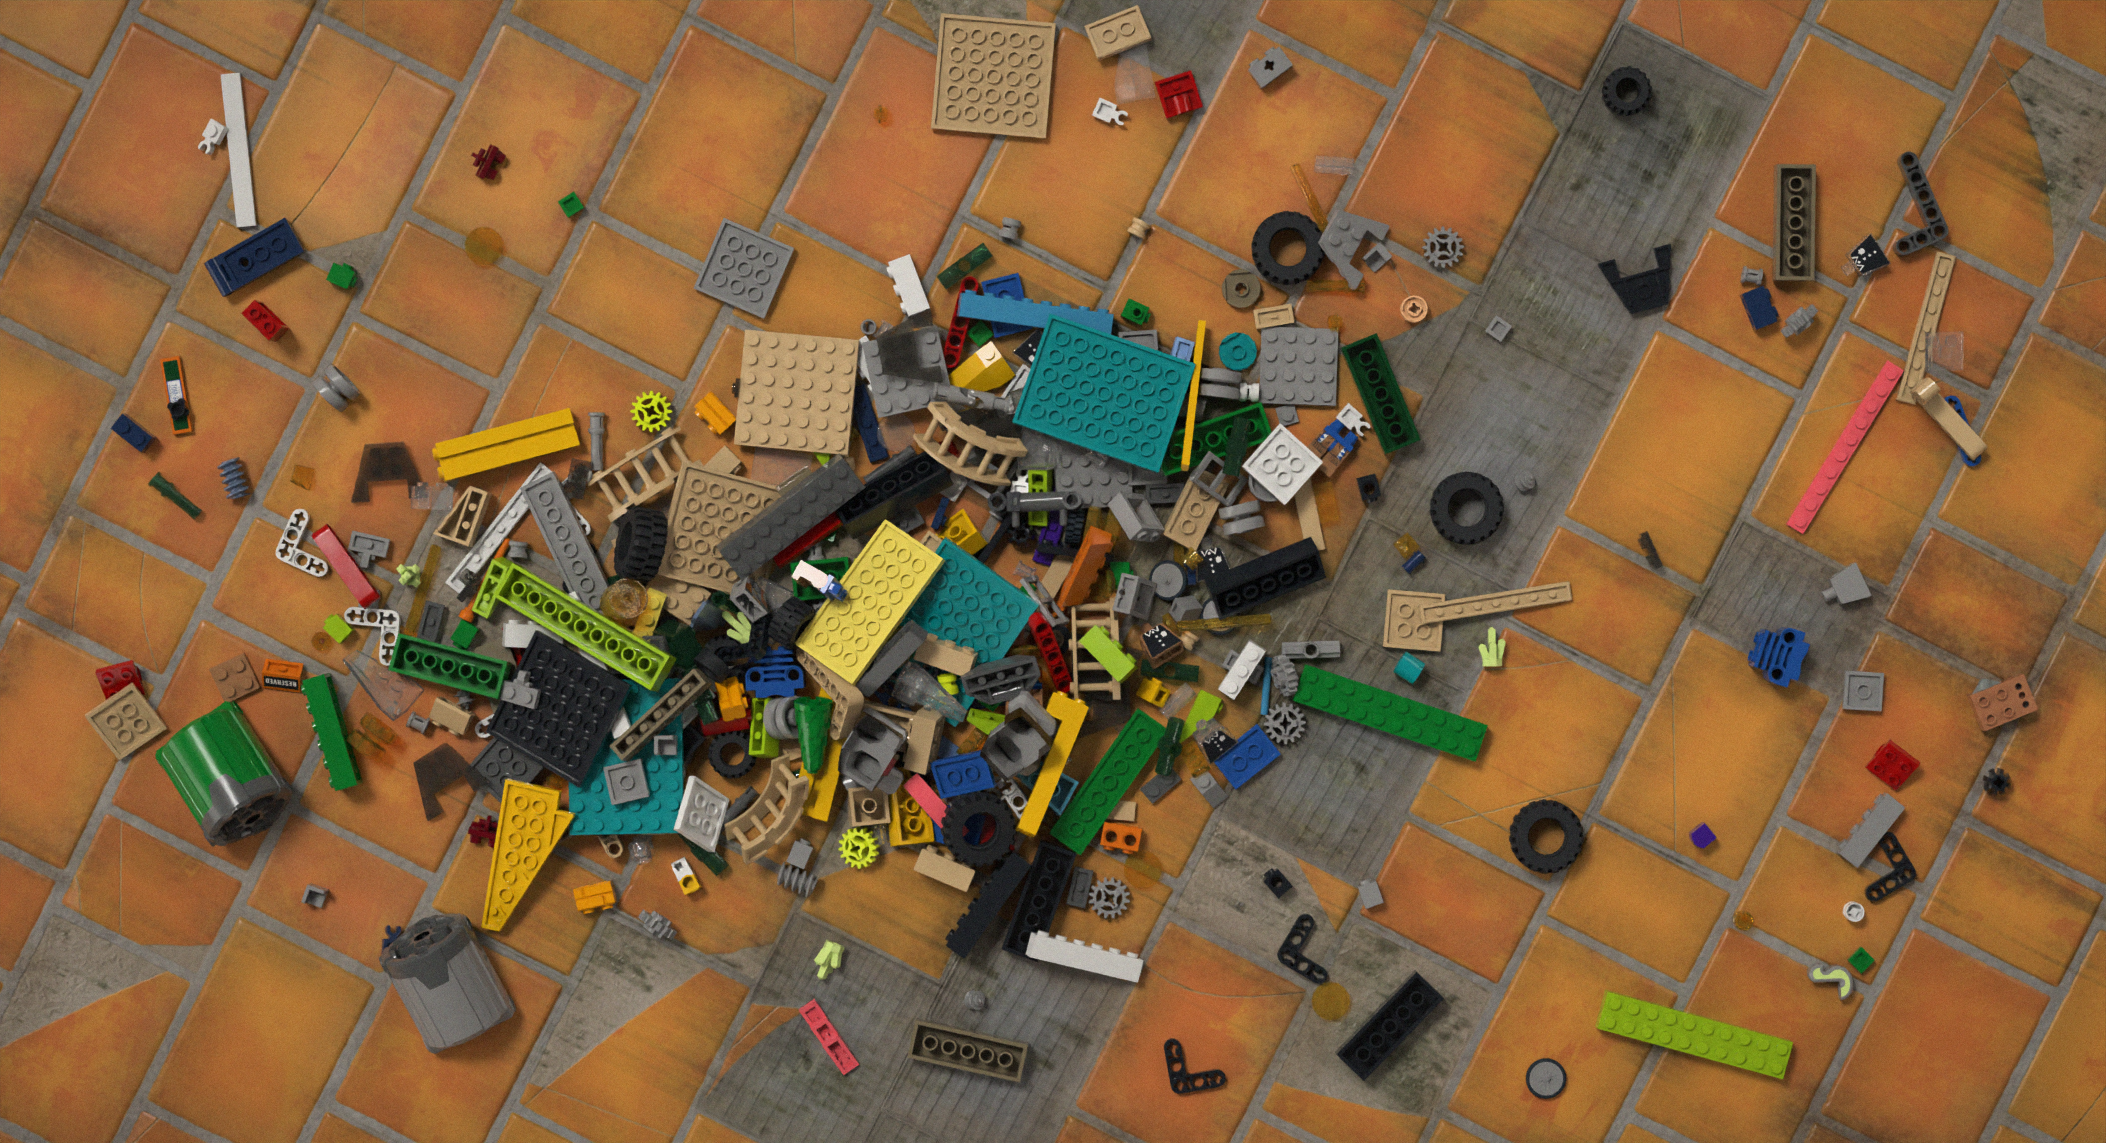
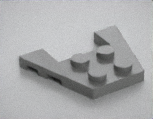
(1343, 238)

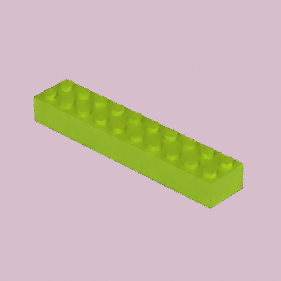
(585, 627)
(1694, 1034)

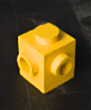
(1153, 692)

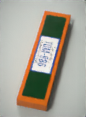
(174, 390)

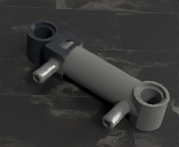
(1035, 501)

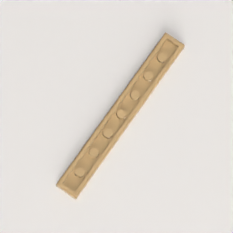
(1926, 322)
(1495, 602)

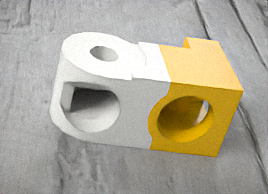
(685, 876)

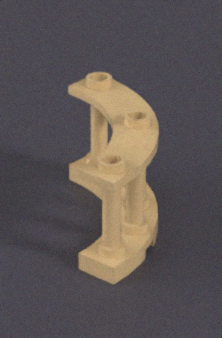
(975, 437)
(651, 487)
(1111, 623)
(785, 820)

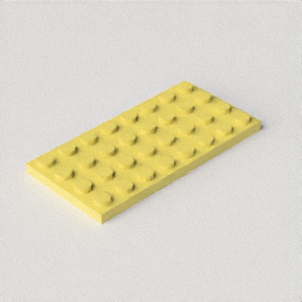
(881, 592)

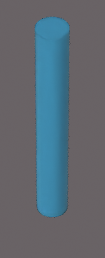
(1266, 686)

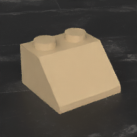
(451, 715)
(867, 807)

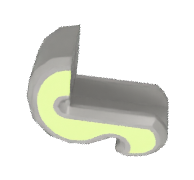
(1831, 974)

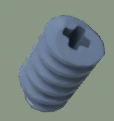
(233, 479)

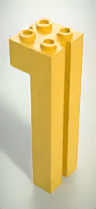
(505, 445)
(1069, 716)
(824, 783)

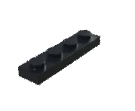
(1064, 548)

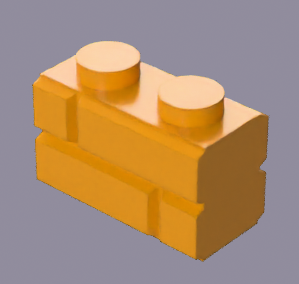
(715, 413)
(731, 699)
(594, 896)

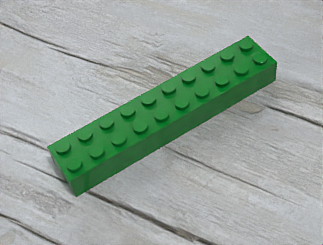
(1389, 712)

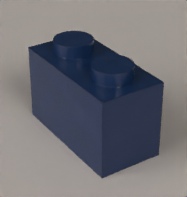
(1759, 307)
(133, 432)

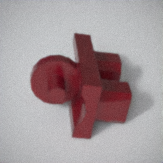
(484, 169)
(484, 829)

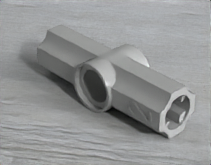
(1324, 649)

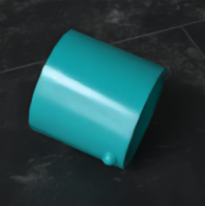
(1409, 667)

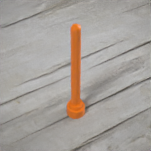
(467, 614)

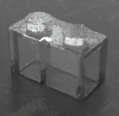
(431, 497)

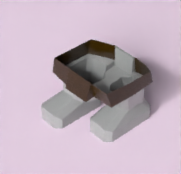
(1020, 739)
(871, 752)

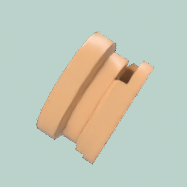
(1413, 309)

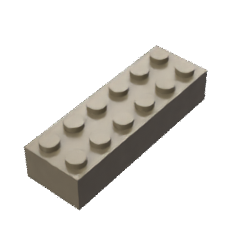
(1794, 222)
(967, 1050)

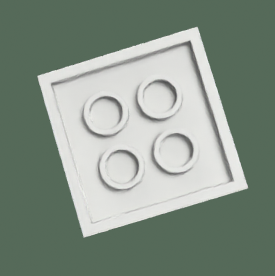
(1282, 464)
(701, 814)

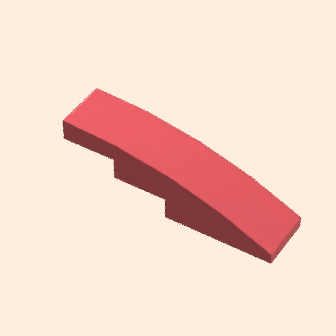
(928, 800)
(828, 1036)

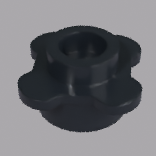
(173, 409)

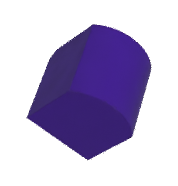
(1701, 835)

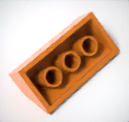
(1085, 567)

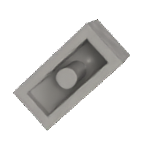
(1209, 788)

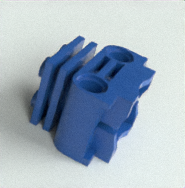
(1774, 653)
(776, 674)

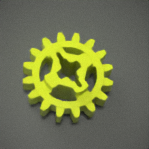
(647, 420)
(850, 849)

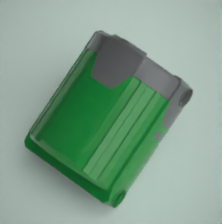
(225, 775)

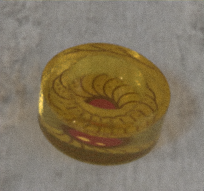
(321, 641)

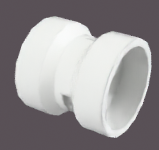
(1253, 392)
(1855, 913)

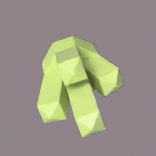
(409, 575)
(742, 629)
(1494, 655)
(829, 958)

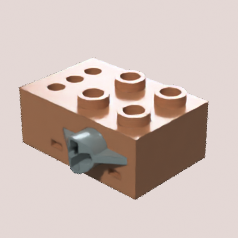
(2001, 701)

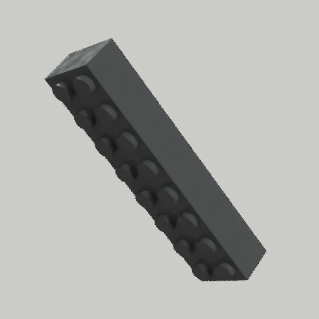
(790, 516)

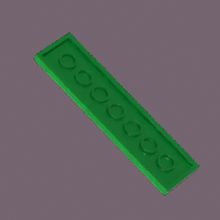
(1108, 781)

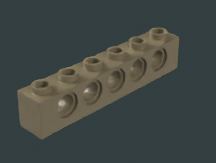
(661, 714)

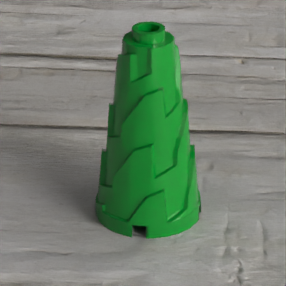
(813, 722)

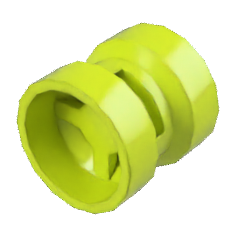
(948, 682)

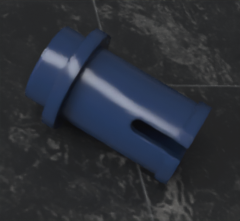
(1414, 561)

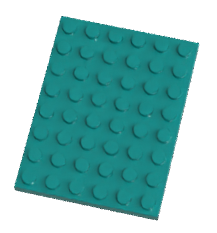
(1103, 393)
(971, 608)
(663, 773)

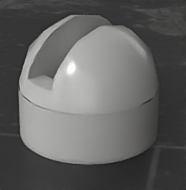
(871, 326)

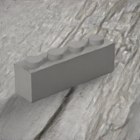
(1870, 829)

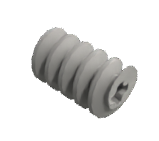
(796, 880)

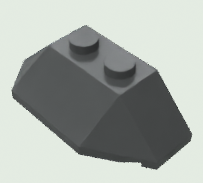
(1001, 678)

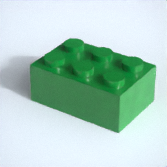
(834, 566)

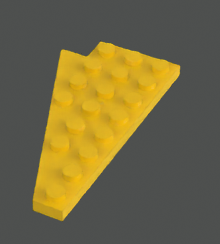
(524, 840)

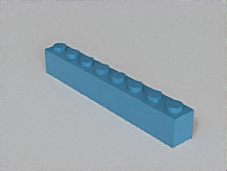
(1028, 313)

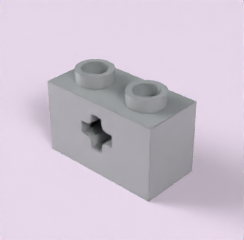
(1264, 77)

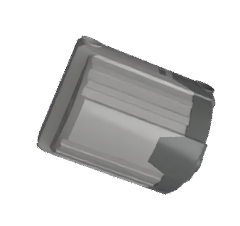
(446, 981)

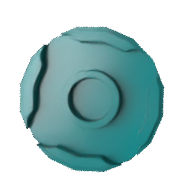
(1237, 351)

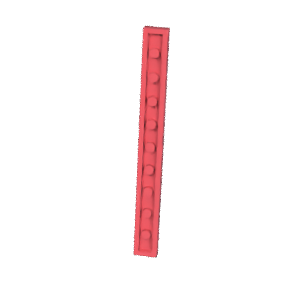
(1844, 447)

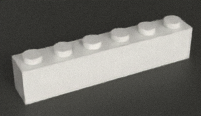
(1084, 957)

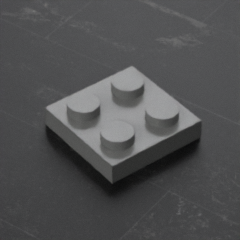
(1863, 690)
(626, 781)

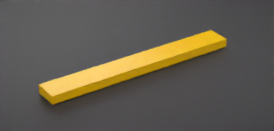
(1193, 396)

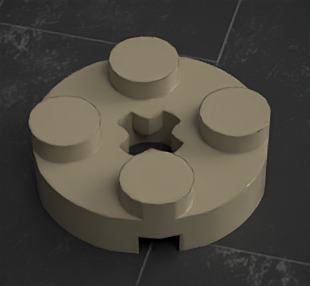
(1249, 295)

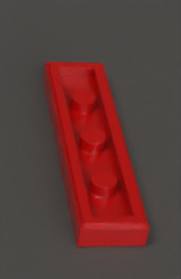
(808, 539)

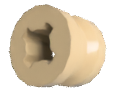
(1138, 228)
(1188, 639)

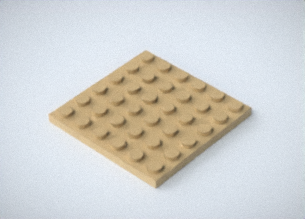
(993, 75)
(796, 392)
(701, 515)

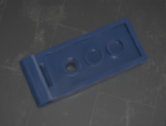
(264, 253)

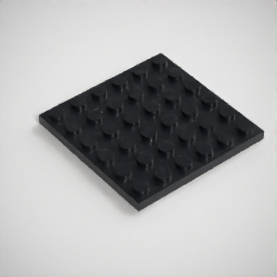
(572, 714)

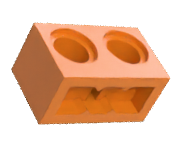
(1121, 831)

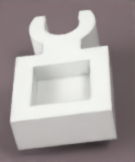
(1106, 111)
(213, 135)
(1350, 417)
(1020, 485)

